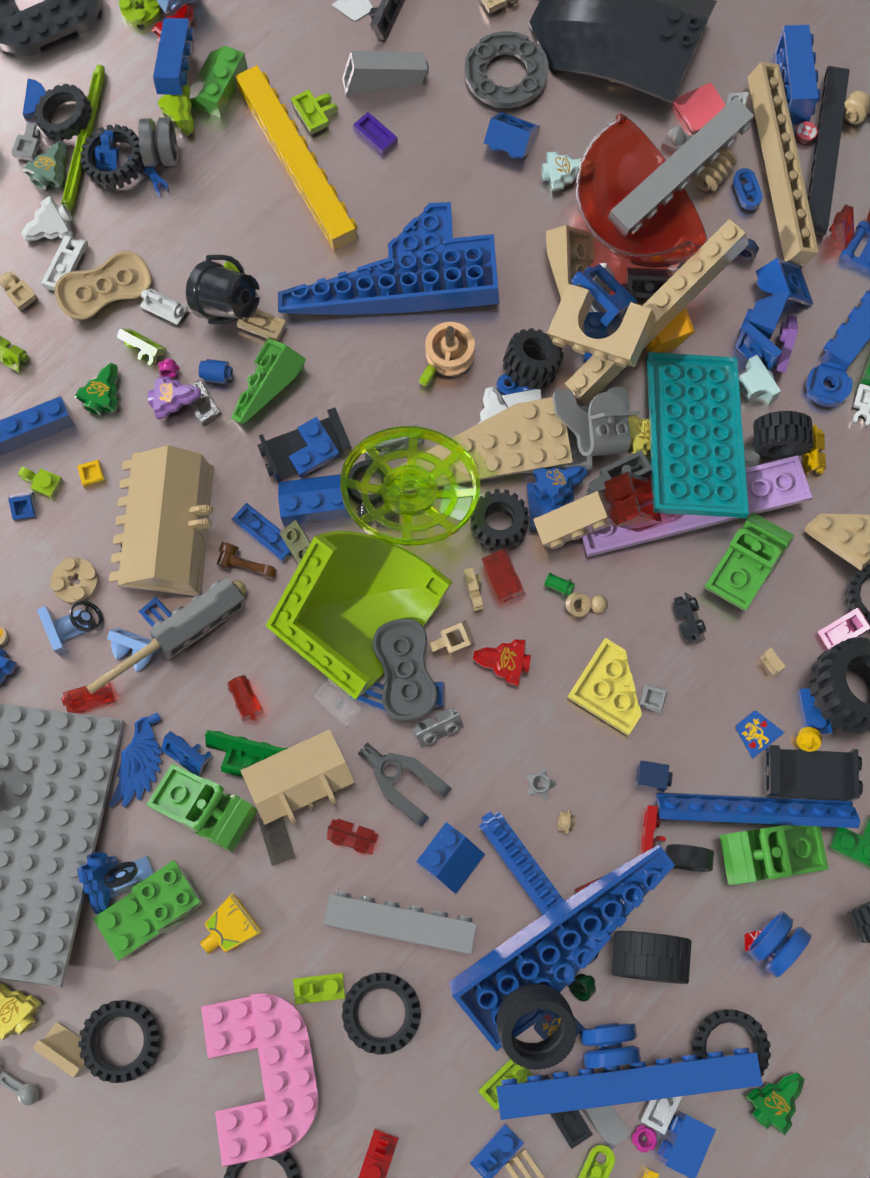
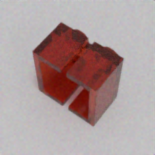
(626, 495)

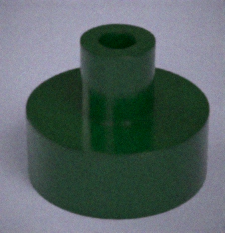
(583, 987)

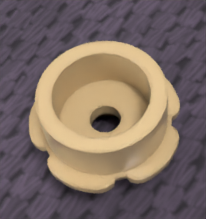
(566, 821)

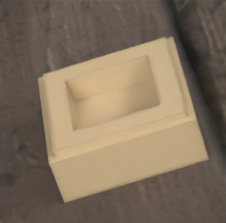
(772, 662)

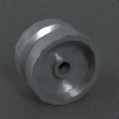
(157, 142)

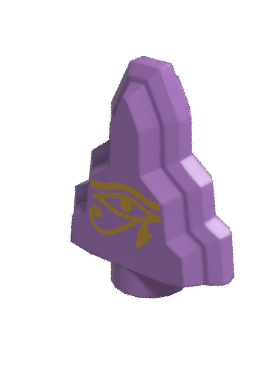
(170, 396)

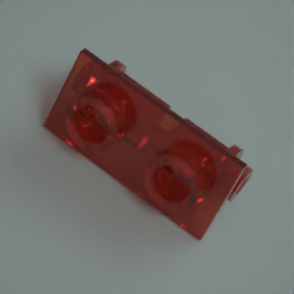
(81, 699)
(341, 834)

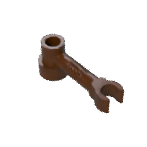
(229, 557)

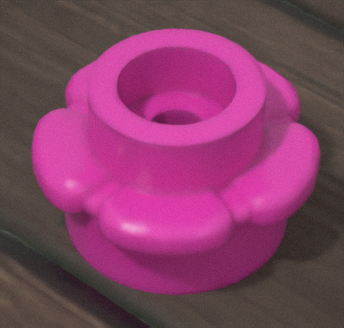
(168, 368)
(650, 1133)

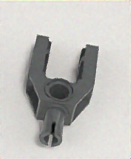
(402, 763)

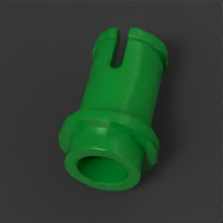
(559, 584)

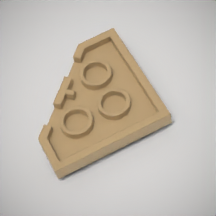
(845, 535)

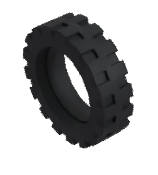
(74, 123)

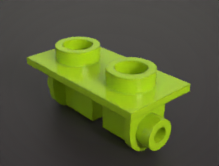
(13, 356)

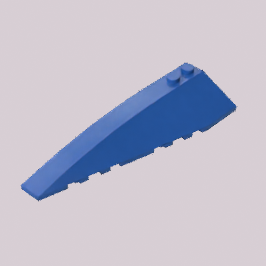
(436, 278)
(556, 943)

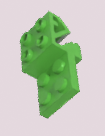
(749, 561)
(202, 807)
(773, 853)
(148, 911)

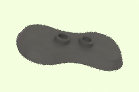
(407, 685)

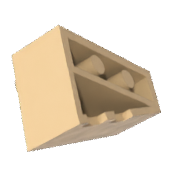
(574, 520)

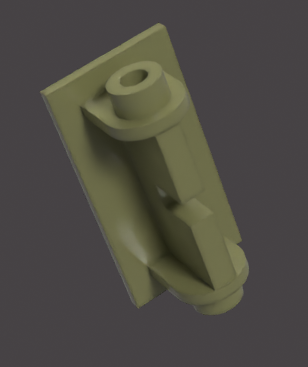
(295, 540)

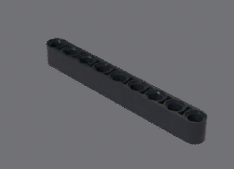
(827, 147)

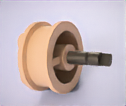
(450, 348)

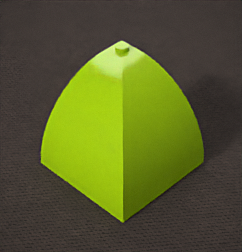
(342, 597)

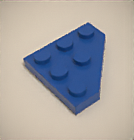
(428, 228)

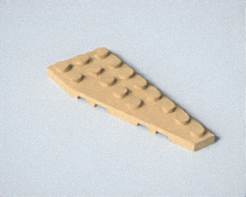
(509, 443)

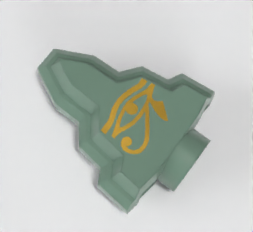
(48, 167)

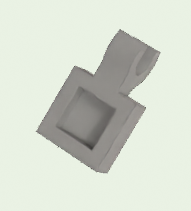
(27, 144)

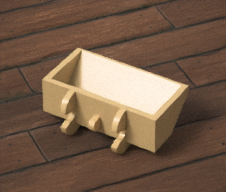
(297, 777)

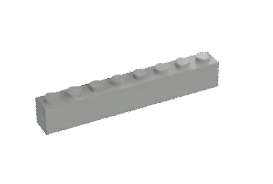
(680, 167)

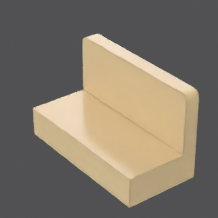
(62, 1049)

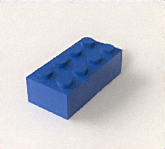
(798, 71)

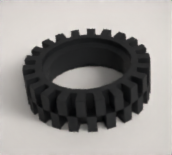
(350, 1013)
(92, 1028)

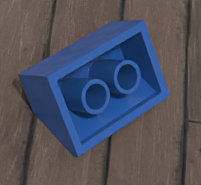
(311, 500)

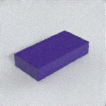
(375, 133)

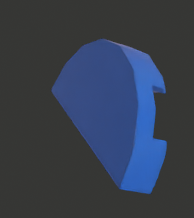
(33, 93)

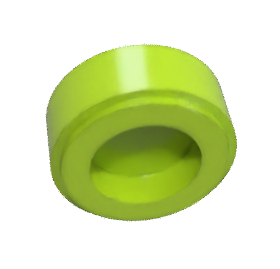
(427, 375)

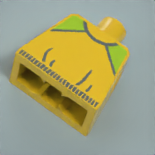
(230, 927)

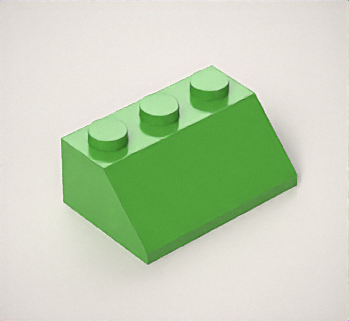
(216, 80)

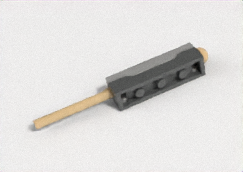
(185, 625)

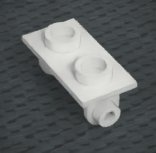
(163, 306)

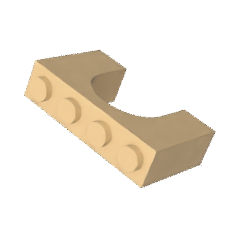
(621, 347)

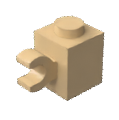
(454, 637)

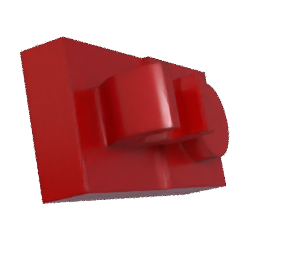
(650, 823)
(379, 1155)

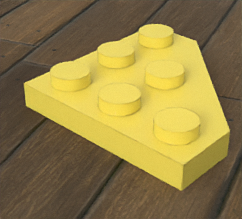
(609, 688)

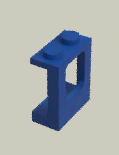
(614, 304)

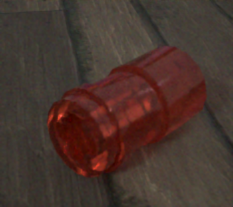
(244, 698)

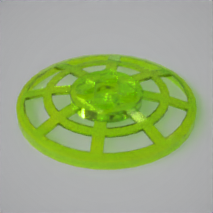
(412, 477)

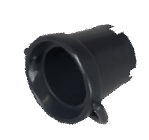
(221, 292)

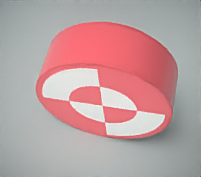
(806, 132)

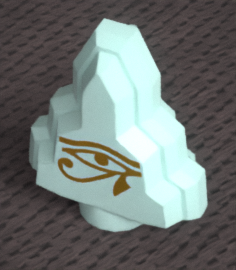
(559, 170)

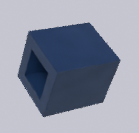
(653, 776)

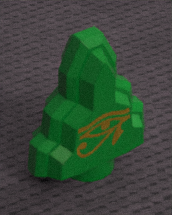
(101, 391)
(776, 1102)

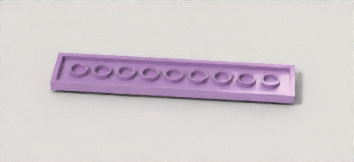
(768, 488)

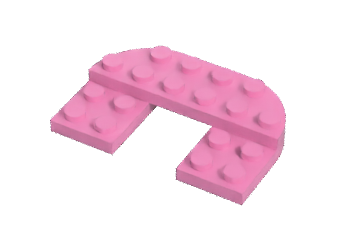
(286, 1069)

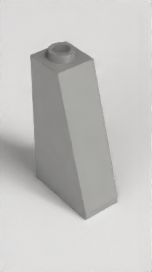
(383, 70)

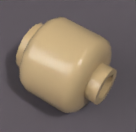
(856, 106)

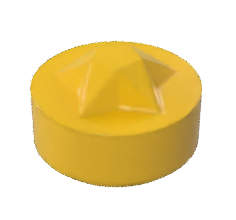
(809, 739)

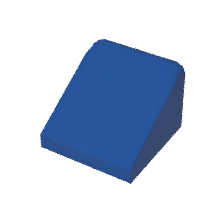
(22, 505)

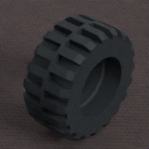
(831, 685)

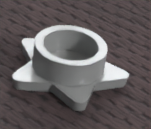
(540, 777)

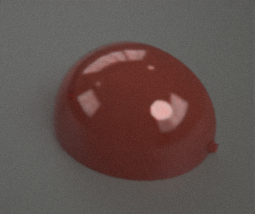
(608, 172)

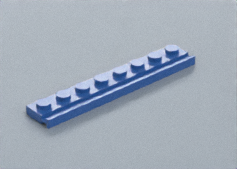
(757, 810)

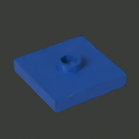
(753, 343)

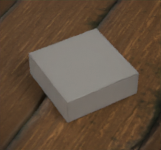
(653, 698)

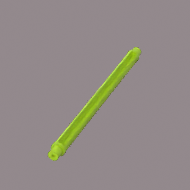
(76, 167)

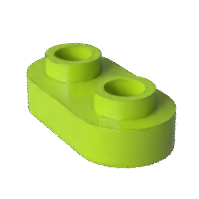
(592, 1168)

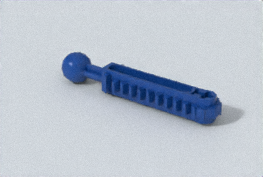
(521, 863)

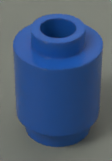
(215, 371)

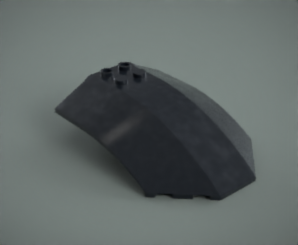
(623, 40)

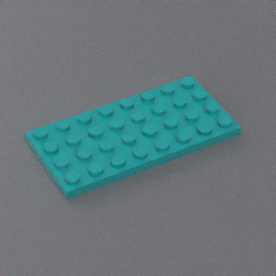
(696, 435)

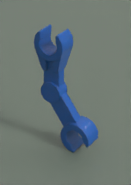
(157, 181)

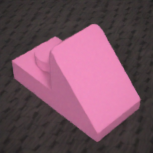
(851, 625)

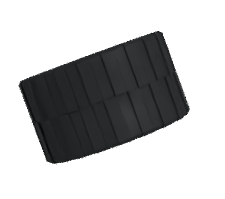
(651, 957)

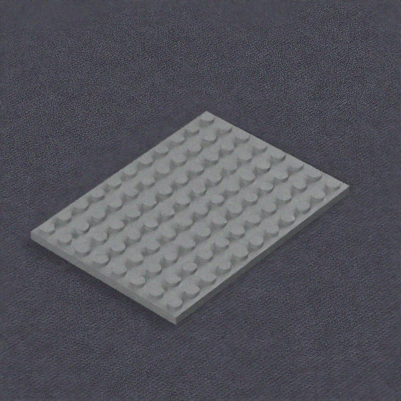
(51, 813)

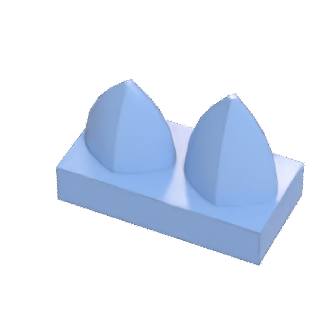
(124, 640)

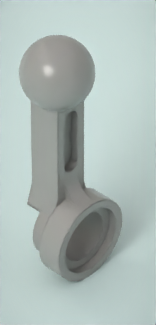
(26, 1093)

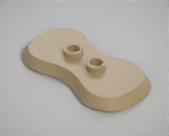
(88, 291)

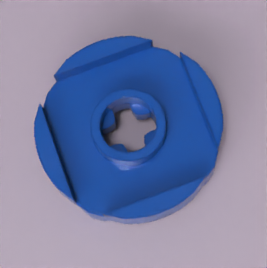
(839, 379)

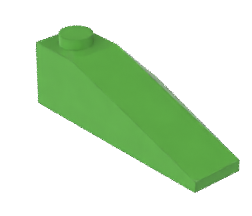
(275, 369)

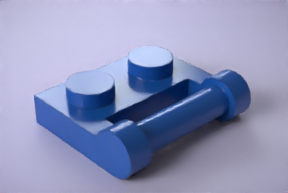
(847, 255)

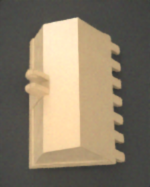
(164, 521)

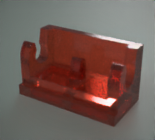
(503, 576)

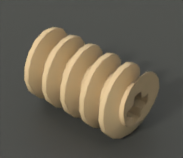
(715, 172)

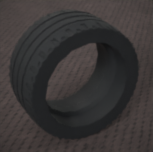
(546, 1052)

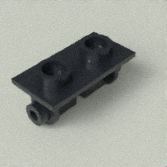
(688, 609)

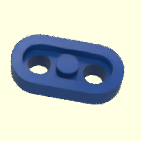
(750, 190)

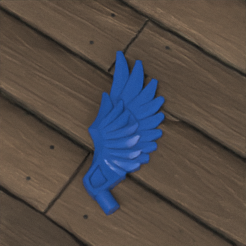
(138, 762)

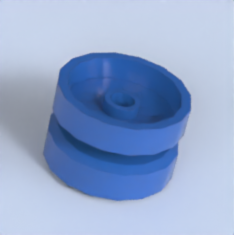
(779, 944)
(610, 1047)

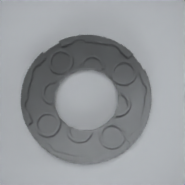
(510, 44)

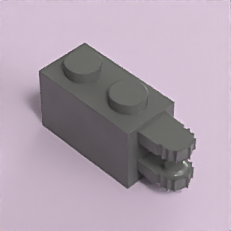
(635, 463)

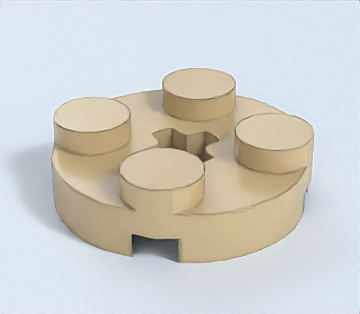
(70, 568)

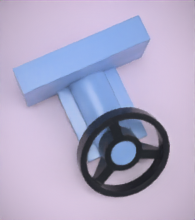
(68, 626)
(127, 876)

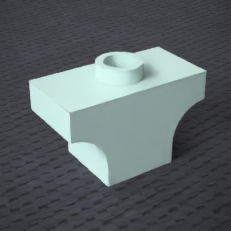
(758, 382)

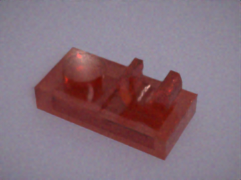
(843, 227)

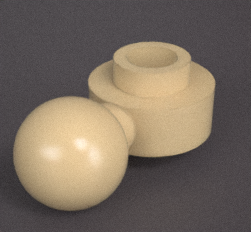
(597, 604)

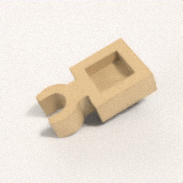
(473, 584)

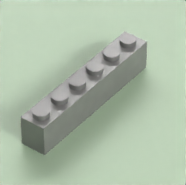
(400, 924)

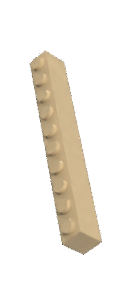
(782, 164)
(667, 303)

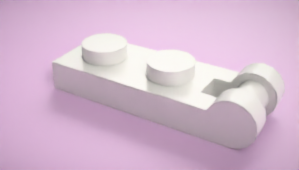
(64, 260)

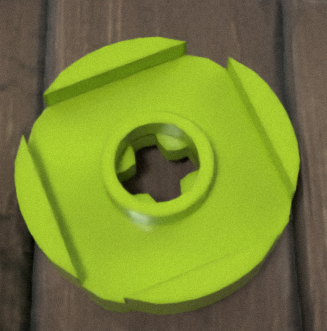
(135, 16)

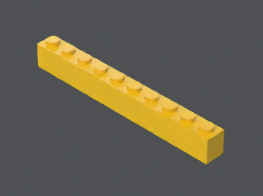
(296, 158)

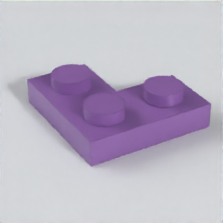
(788, 334)

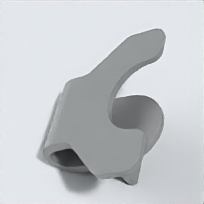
(605, 425)

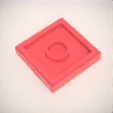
(699, 106)

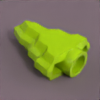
(179, 108)

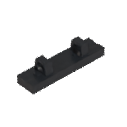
(383, 17)

